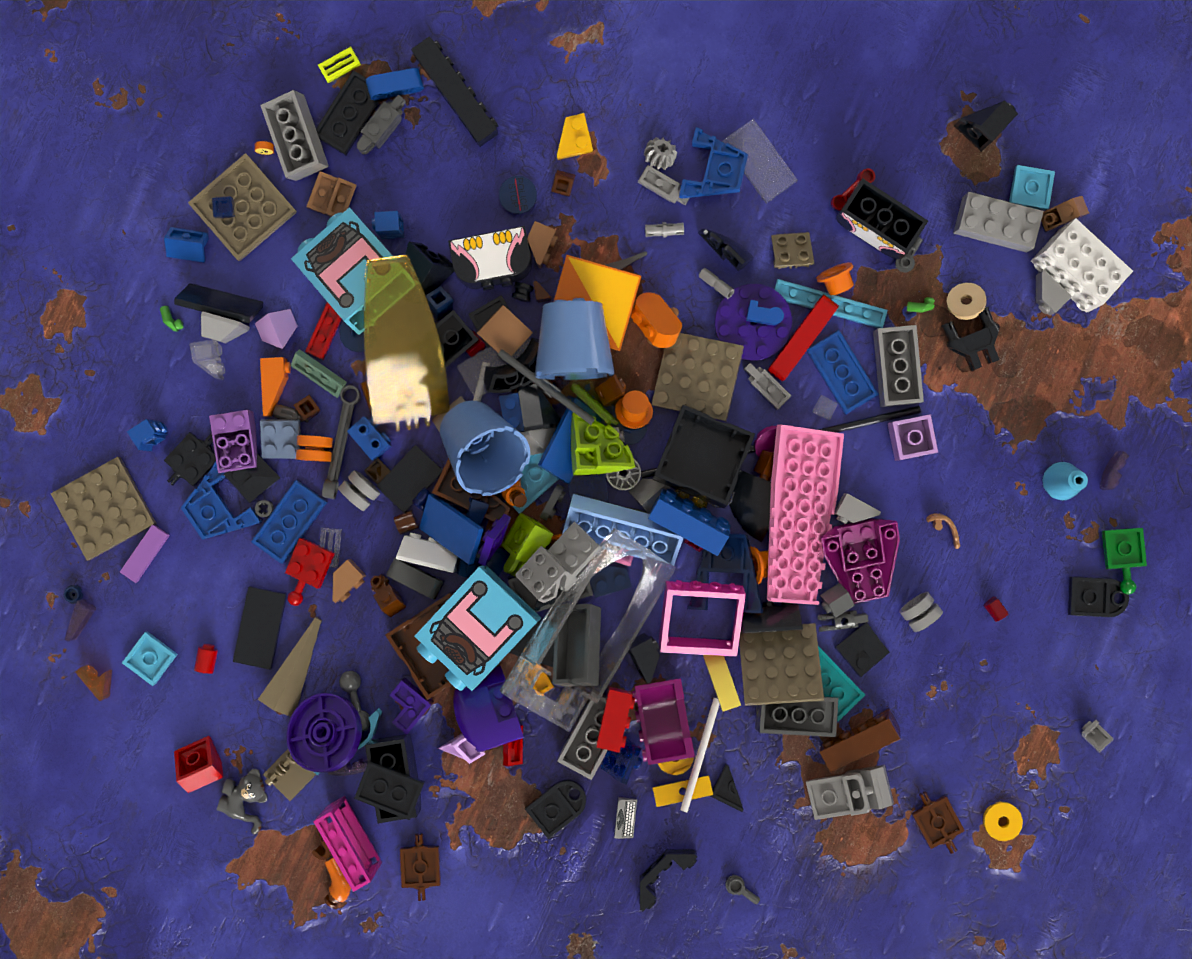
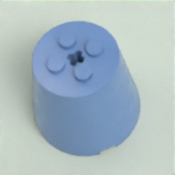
(573, 341)
(483, 448)

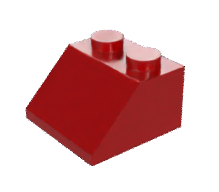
(197, 765)

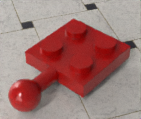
(309, 566)

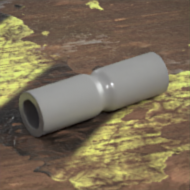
(715, 282)

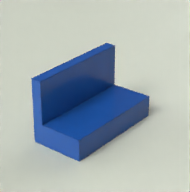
(186, 244)

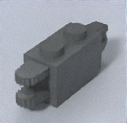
(381, 125)

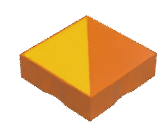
(601, 284)

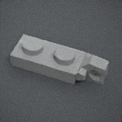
(661, 185)
(767, 386)

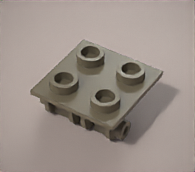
(792, 250)
(288, 776)

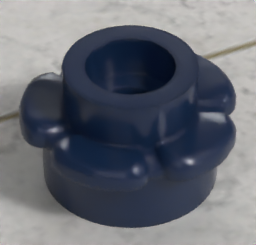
(68, 594)

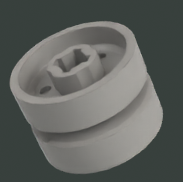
(627, 482)
(359, 490)
(921, 611)

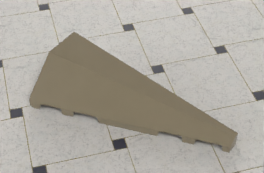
(286, 686)

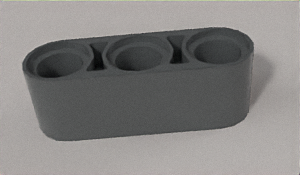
(414, 578)

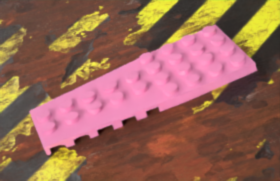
(800, 510)

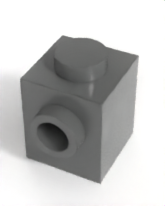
(836, 600)

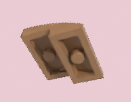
(330, 195)
(504, 331)

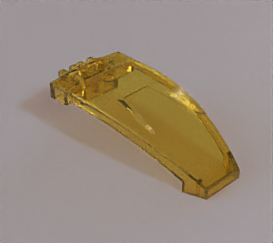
(401, 346)

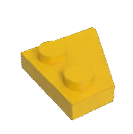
(574, 138)

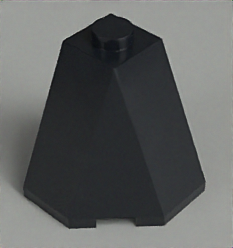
(985, 125)
(430, 267)
(536, 409)

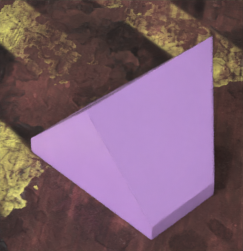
(277, 327)
(462, 749)

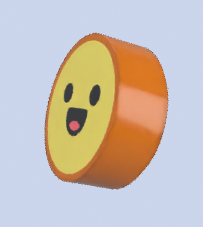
(264, 148)

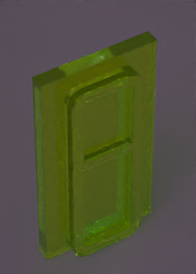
(594, 404)

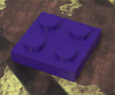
(493, 539)

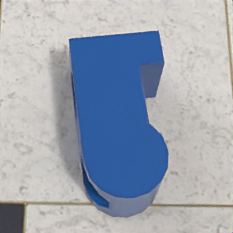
(764, 315)

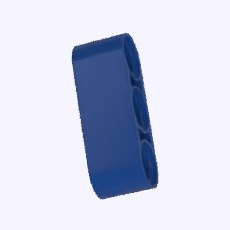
(394, 84)

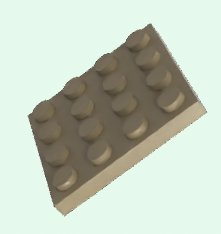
(257, 207)
(698, 375)
(103, 508)
(781, 666)

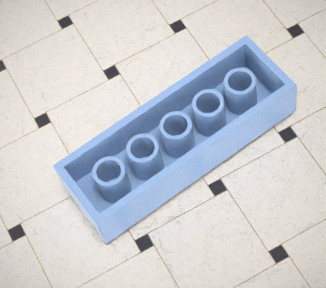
(601, 518)

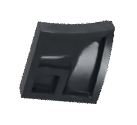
(252, 481)
(862, 649)

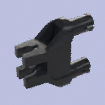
(975, 342)

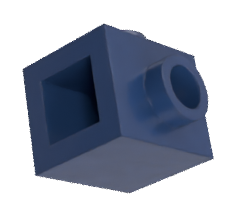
(440, 303)

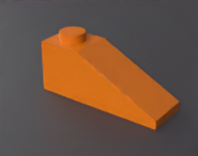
(273, 380)

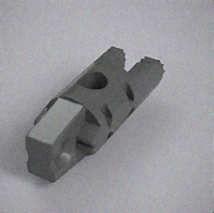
(851, 620)

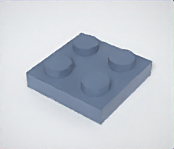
(279, 438)

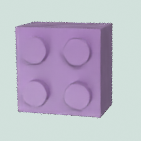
(912, 437)

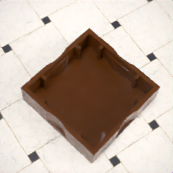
(427, 675)

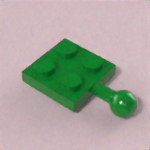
(1124, 550)

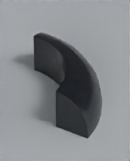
(505, 377)

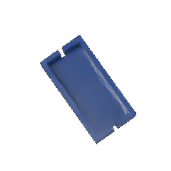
(690, 521)

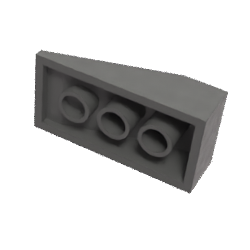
(799, 718)

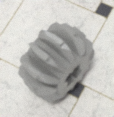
(660, 153)

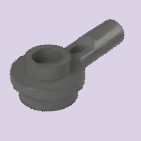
(907, 262)
(735, 886)

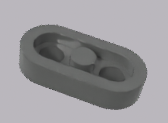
(549, 510)

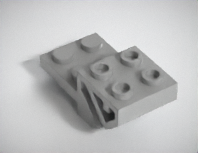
(559, 565)
(850, 792)

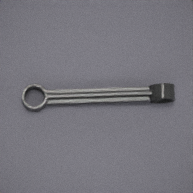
(331, 483)

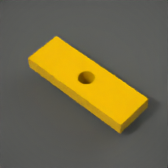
(670, 794)

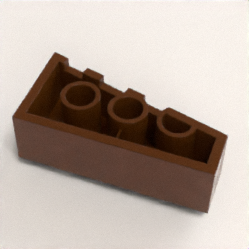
(450, 490)
(860, 740)

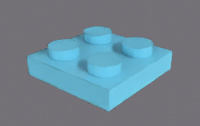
(1032, 187)
(149, 658)

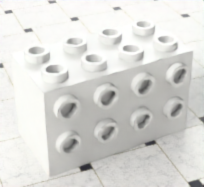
(1082, 265)

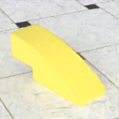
(722, 682)

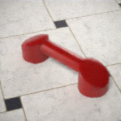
(838, 201)

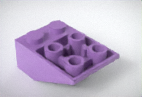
(234, 440)

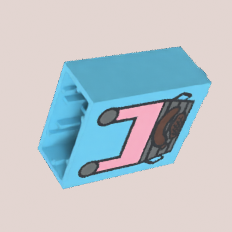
(337, 264)
(476, 628)

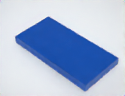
(842, 372)
(557, 455)
(289, 521)
(451, 528)

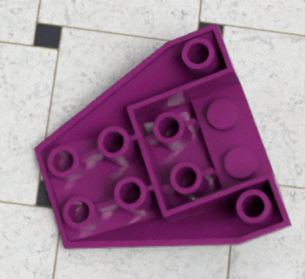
(863, 557)

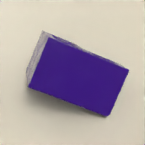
(413, 702)

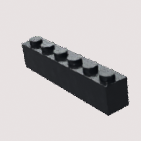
(454, 91)

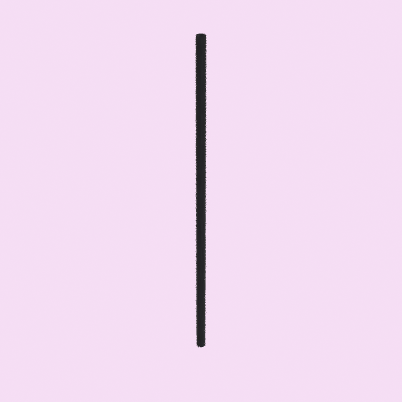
(839, 428)

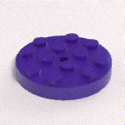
(758, 340)
(306, 731)

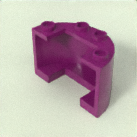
(663, 722)

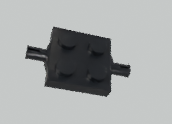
(191, 459)

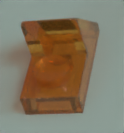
(98, 686)

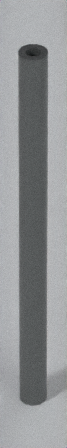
(546, 387)

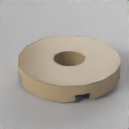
(963, 291)

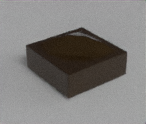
(377, 471)

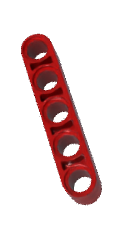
(803, 337)

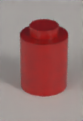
(206, 659)

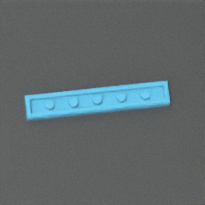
(847, 308)

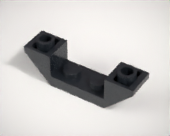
(683, 857)

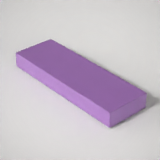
(144, 553)

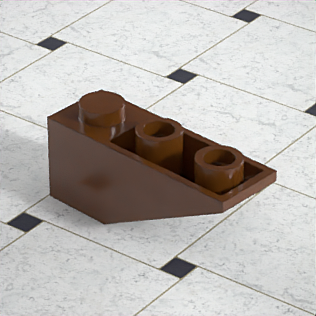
(610, 390)

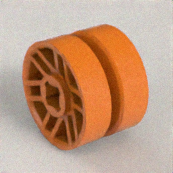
(314, 448)

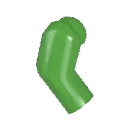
(921, 307)
(169, 321)

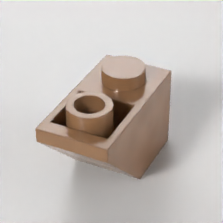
(1064, 213)
(540, 241)
(345, 579)

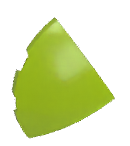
(597, 448)

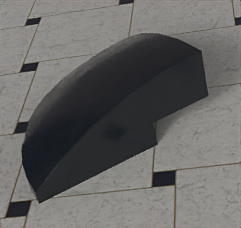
(727, 248)
(752, 504)

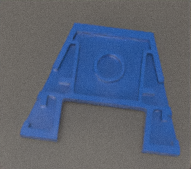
(723, 170)
(209, 512)

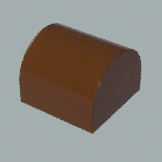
(307, 408)
(406, 522)

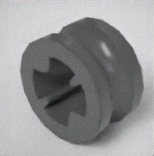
(258, 508)

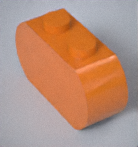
(656, 320)

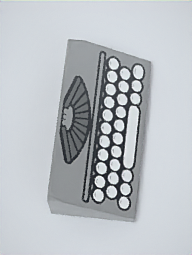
(625, 818)

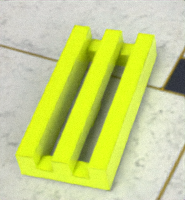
(344, 70)

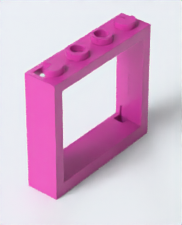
(699, 645)
(348, 843)

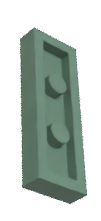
(318, 373)

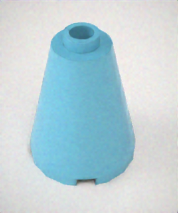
(1064, 481)

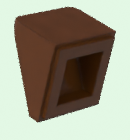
(563, 183)
(540, 293)

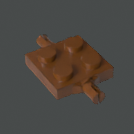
(938, 822)
(420, 866)

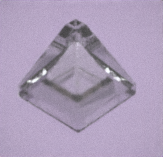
(825, 407)

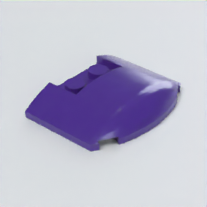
(486, 714)

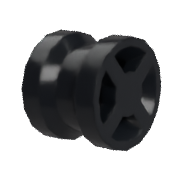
(522, 292)

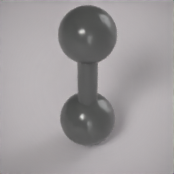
(350, 682)

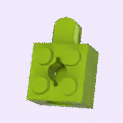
(523, 541)

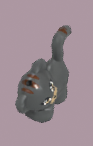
(249, 789)

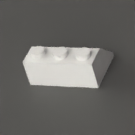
(427, 553)

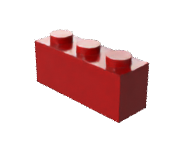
(615, 720)

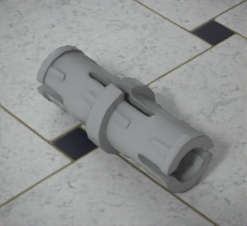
(664, 229)

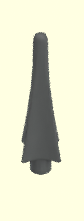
(622, 264)

